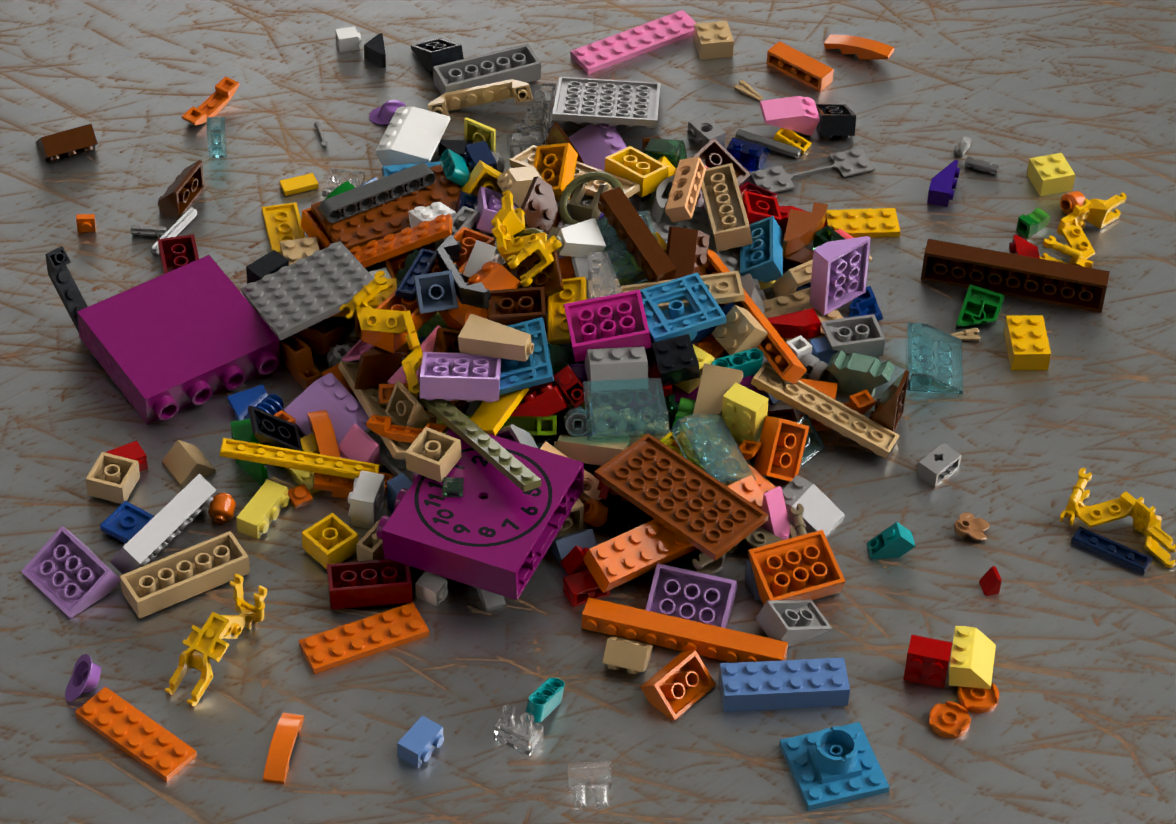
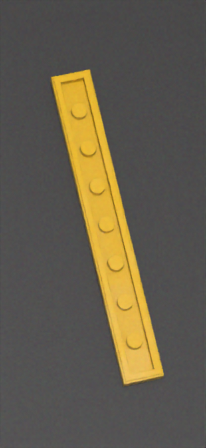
(295, 459)

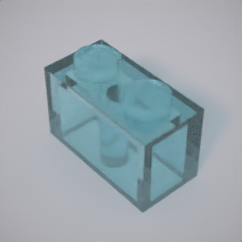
(216, 137)

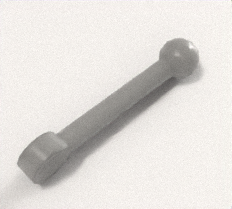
(324, 144)

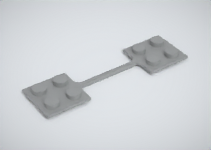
(847, 162)

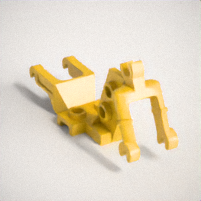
(1093, 211)
(510, 222)
(389, 322)
(1126, 505)
(208, 643)

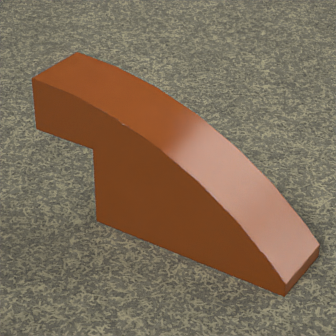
(802, 227)
(299, 360)

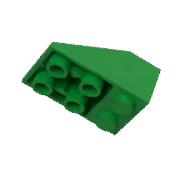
(242, 431)

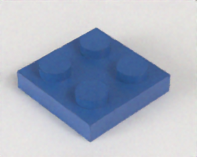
(125, 522)

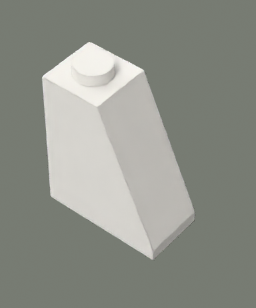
(581, 239)

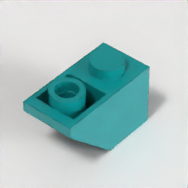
(891, 542)

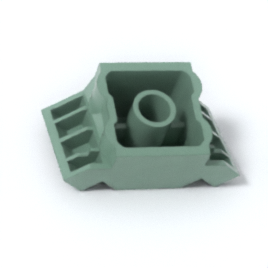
(859, 372)

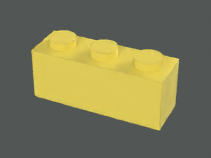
(262, 509)

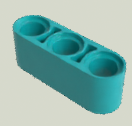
(454, 167)
(747, 361)
(545, 699)

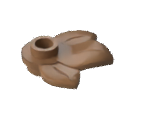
(971, 526)

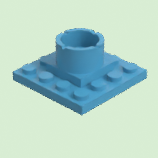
(680, 320)
(537, 369)
(834, 766)

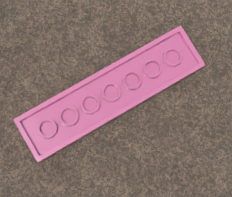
(634, 42)

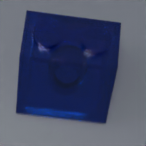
(748, 154)

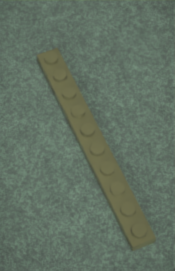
(482, 443)

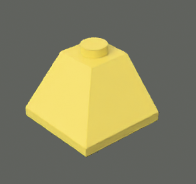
(479, 132)

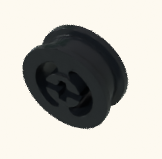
(618, 515)

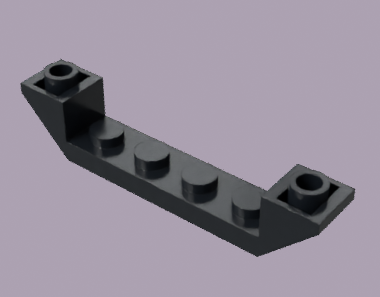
(64, 283)
(473, 294)

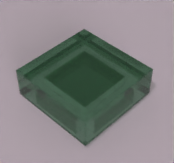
(453, 487)

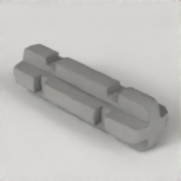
(981, 165)
(147, 230)

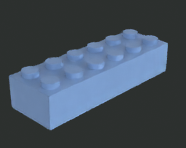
(784, 684)

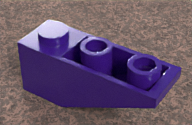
(942, 184)

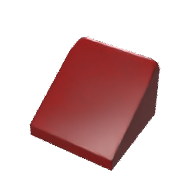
(991, 582)

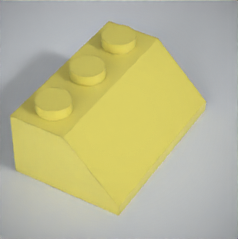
(971, 658)

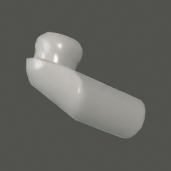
(964, 146)

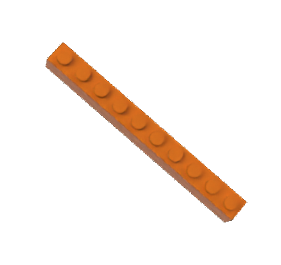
(773, 346)
(679, 633)

